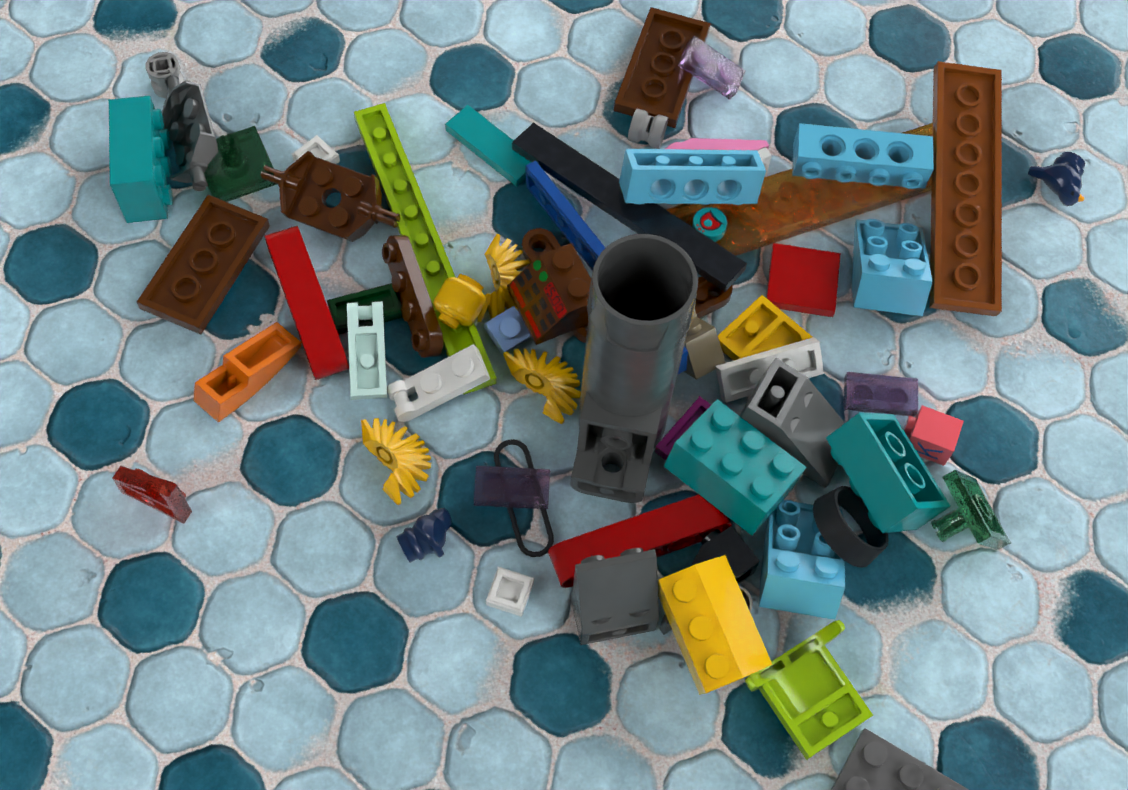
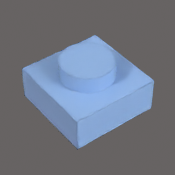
(507, 330)

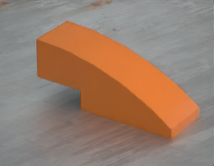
(245, 371)

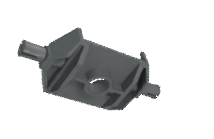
(189, 130)

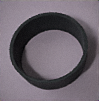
(840, 535)

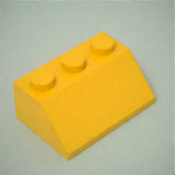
(712, 624)

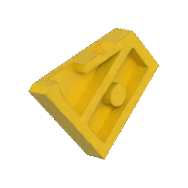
(760, 330)

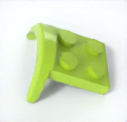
(811, 693)

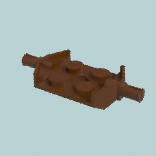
(309, 183)

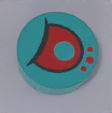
(710, 223)

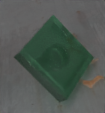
(238, 165)
(972, 513)

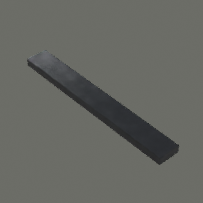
(604, 191)

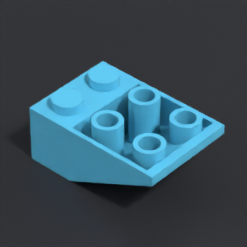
(890, 267)
(798, 565)

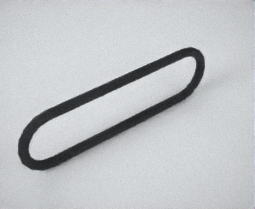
(510, 509)

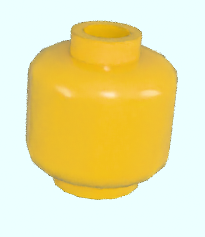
(459, 301)

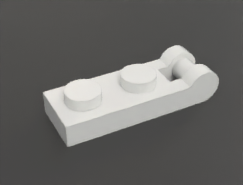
(438, 383)

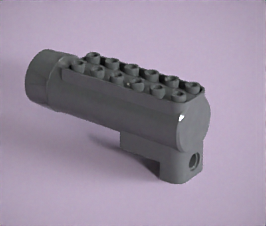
(633, 350)

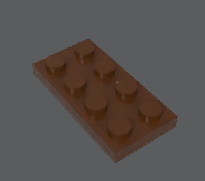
(653, 75)
(203, 264)

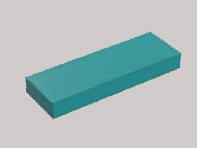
(488, 143)

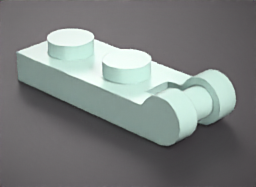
(366, 352)

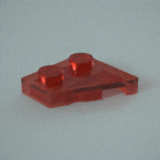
(153, 492)

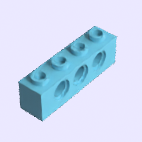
(862, 156)
(691, 176)

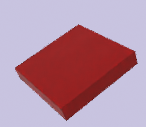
(803, 279)

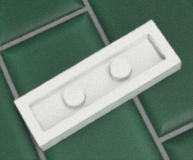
(741, 376)

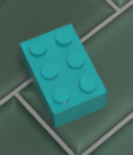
(139, 159)
(734, 466)
(887, 472)

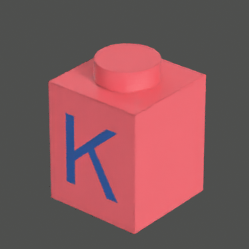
(933, 434)

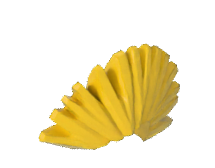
(503, 271)
(546, 379)
(401, 456)

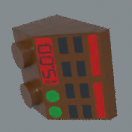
(552, 294)

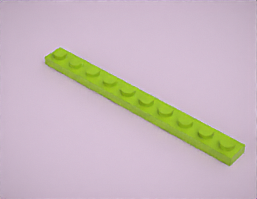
(415, 220)

